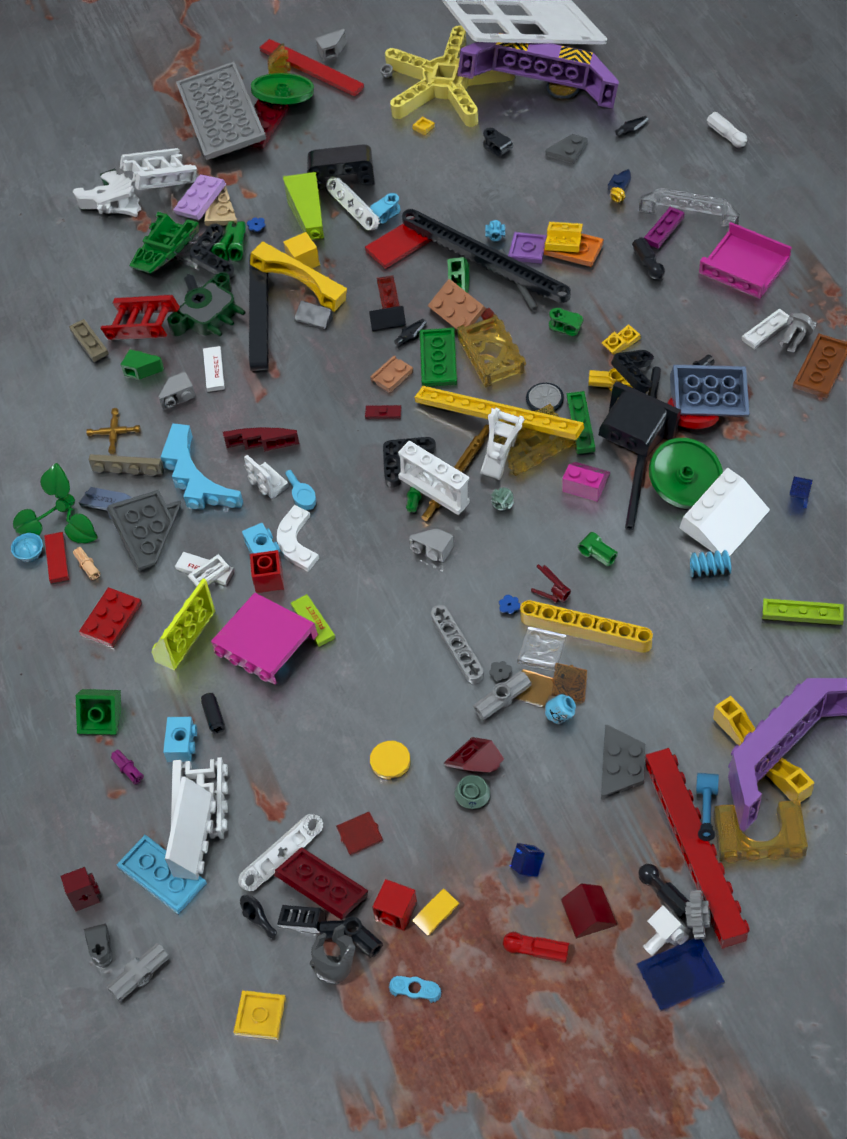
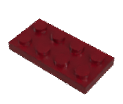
(269, 117)
(321, 883)

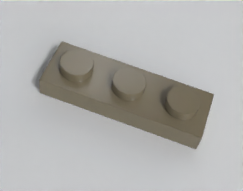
(88, 340)

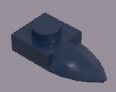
(620, 180)

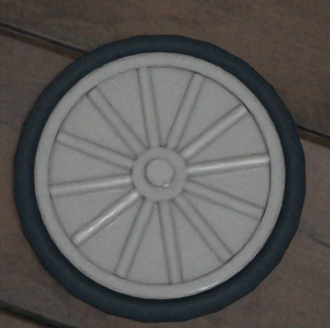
(544, 394)

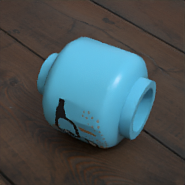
(560, 709)

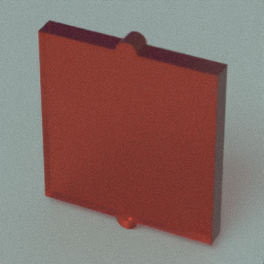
(359, 833)

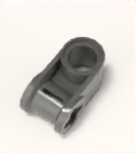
(99, 943)

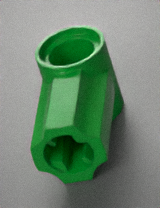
(593, 546)

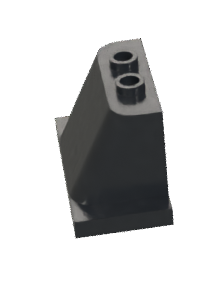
(638, 420)

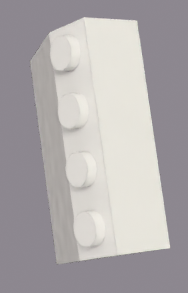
(724, 514)
(189, 830)

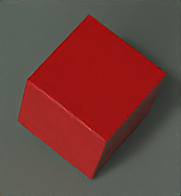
(266, 571)
(394, 905)

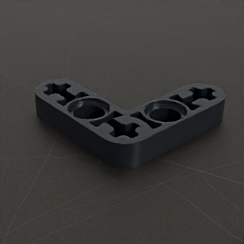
(205, 252)
(628, 364)
(397, 446)

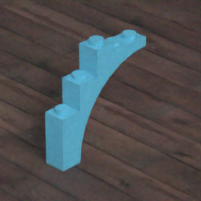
(186, 476)

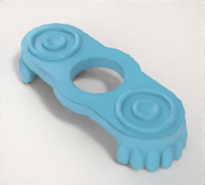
(429, 989)

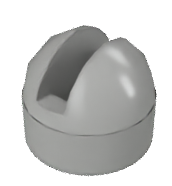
(387, 68)

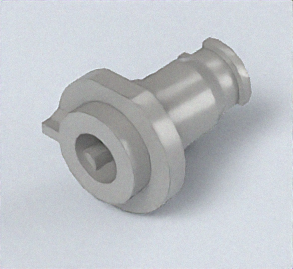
(799, 325)

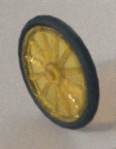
(561, 91)

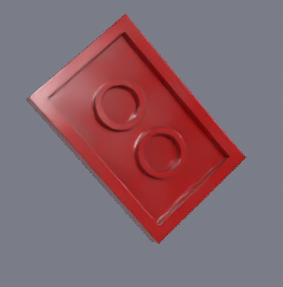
(110, 617)

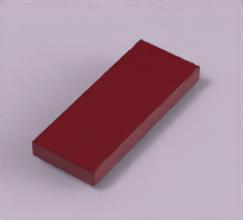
(383, 412)

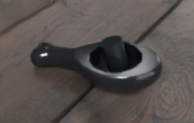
(255, 913)

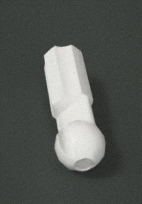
(727, 130)

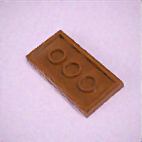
(822, 366)

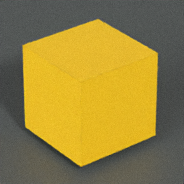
(302, 250)

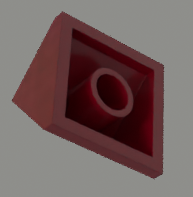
(588, 910)

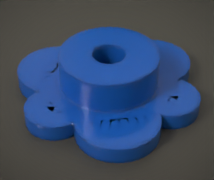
(256, 224)
(509, 604)

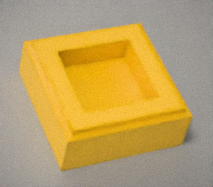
(423, 126)

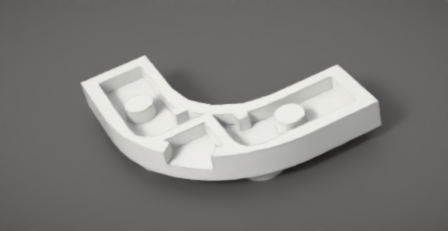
(288, 542)

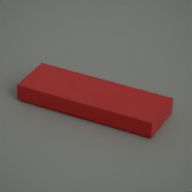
(56, 557)

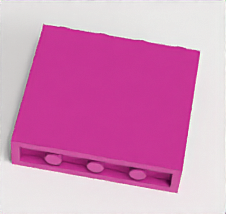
(746, 260)
(262, 637)

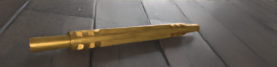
(461, 465)

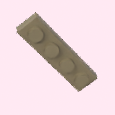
(125, 464)

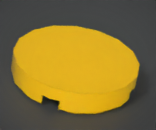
(390, 760)

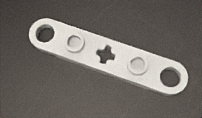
(360, 210)
(291, 841)

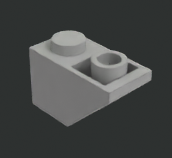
(331, 44)
(176, 390)
(432, 543)

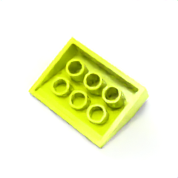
(184, 628)

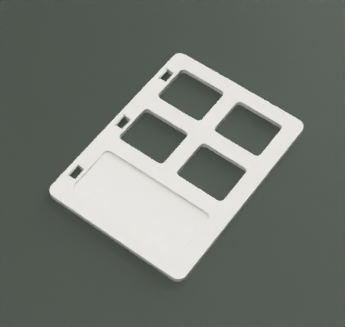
(556, 18)

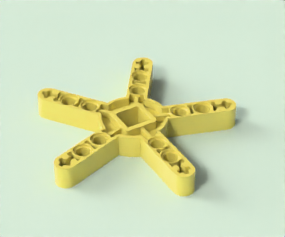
(439, 80)

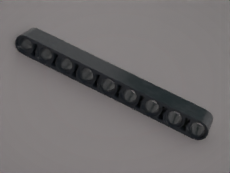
(258, 319)

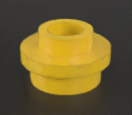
(617, 194)

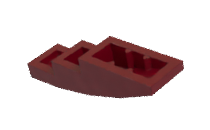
(261, 436)

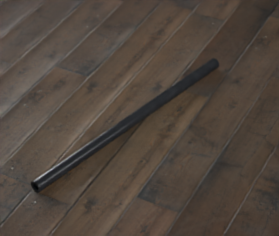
(640, 462)

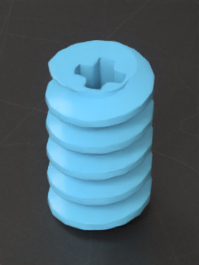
(710, 562)

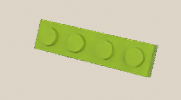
(803, 611)

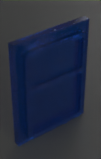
(680, 973)

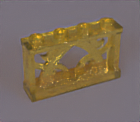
(469, 338)

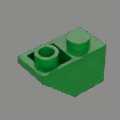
(141, 365)

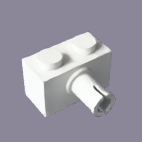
(668, 929)

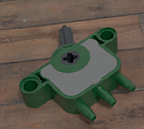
(205, 307)

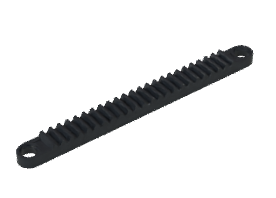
(486, 256)

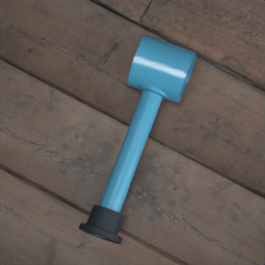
(707, 785)

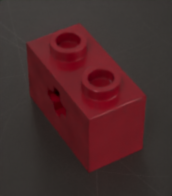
(81, 888)

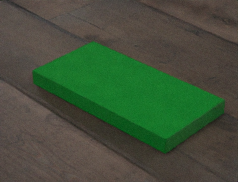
(438, 357)

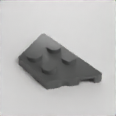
(621, 762)

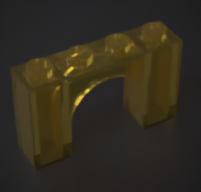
(736, 846)

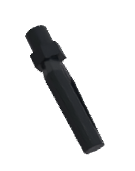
(632, 125)
(410, 332)

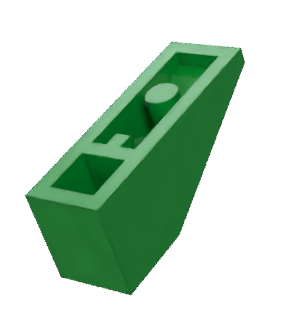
(459, 272)

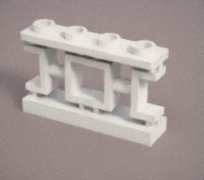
(171, 171)
(200, 775)

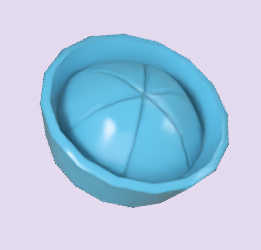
(27, 547)

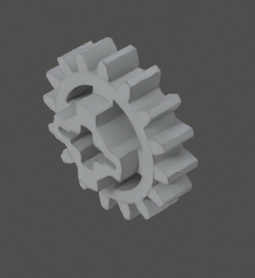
(698, 914)

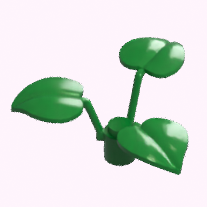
(56, 483)

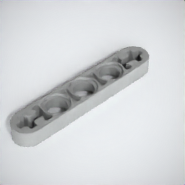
(461, 651)

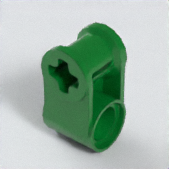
(566, 322)

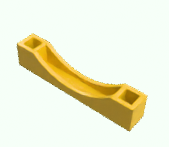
(271, 260)
(784, 775)

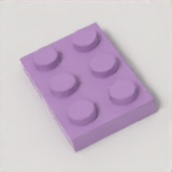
(199, 197)

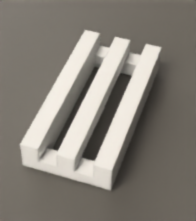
(210, 574)

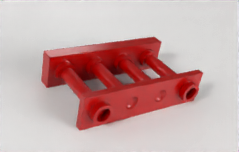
(140, 305)

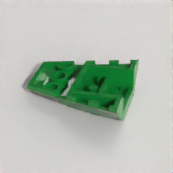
(163, 242)

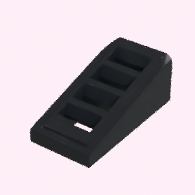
(315, 916)

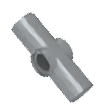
(492, 702)
(138, 972)

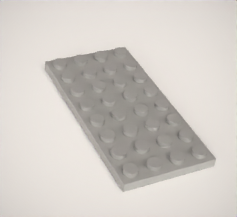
(220, 110)

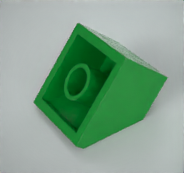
(98, 711)

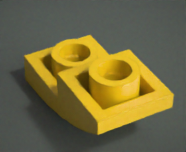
(618, 342)
(436, 911)

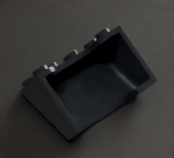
(342, 161)

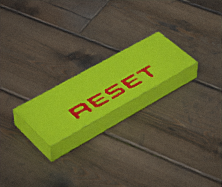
(305, 607)

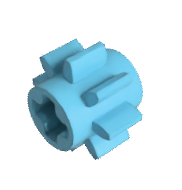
(495, 230)

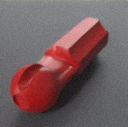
(536, 946)

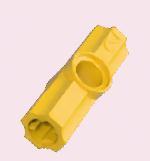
(606, 378)

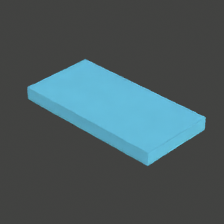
(148, 868)

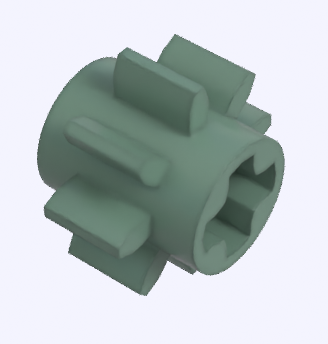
(502, 498)

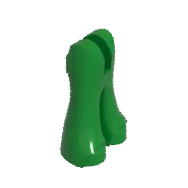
(231, 242)

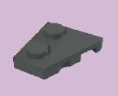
(568, 148)

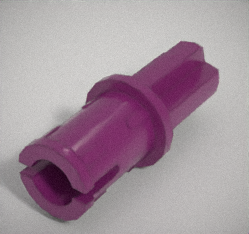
(127, 766)

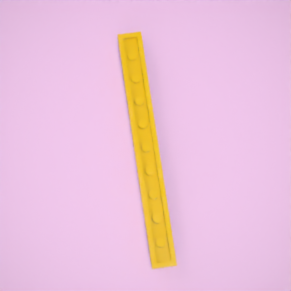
(482, 408)

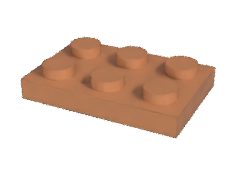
(456, 305)

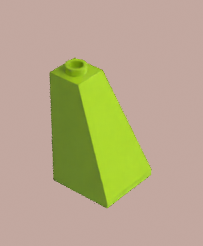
(304, 202)

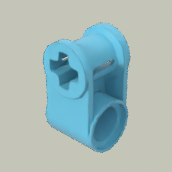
(386, 209)

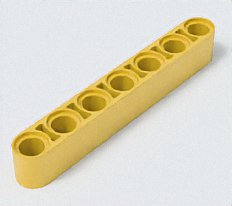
(594, 632)

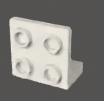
(265, 478)

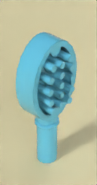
(302, 493)

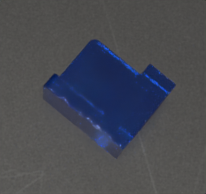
(801, 489)
(527, 859)

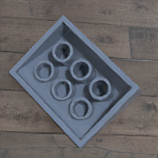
(710, 390)

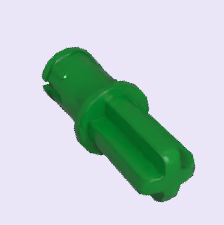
(413, 499)

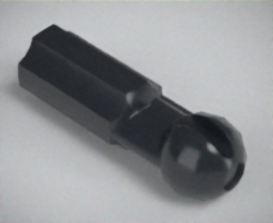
(648, 258)
(666, 891)

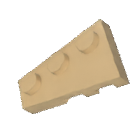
(220, 210)

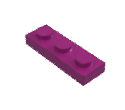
(664, 227)

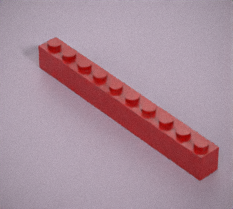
(698, 854)

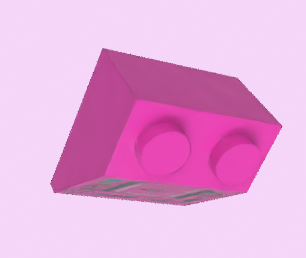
(584, 481)

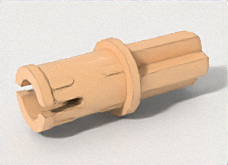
(86, 563)

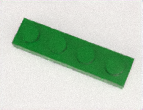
(579, 412)

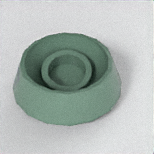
(472, 792)

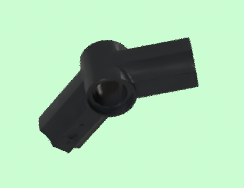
(361, 938)

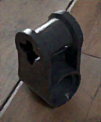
(496, 142)

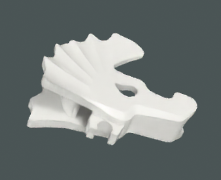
(116, 197)
(497, 453)

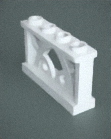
(434, 477)

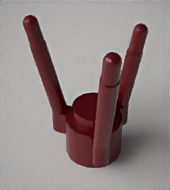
(559, 590)

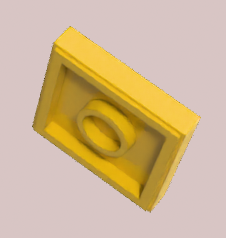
(259, 1015)

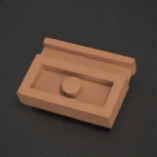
(391, 374)

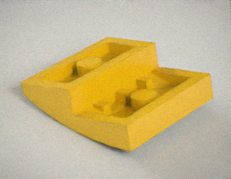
(563, 236)

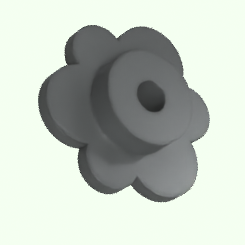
(500, 670)

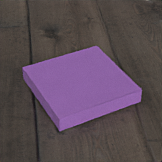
(527, 247)

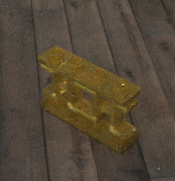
(537, 453)

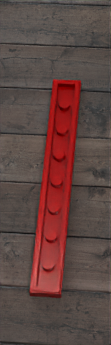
(317, 69)

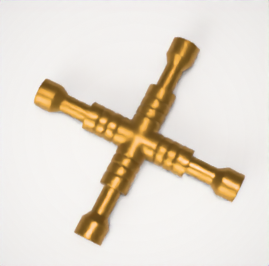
(113, 430)

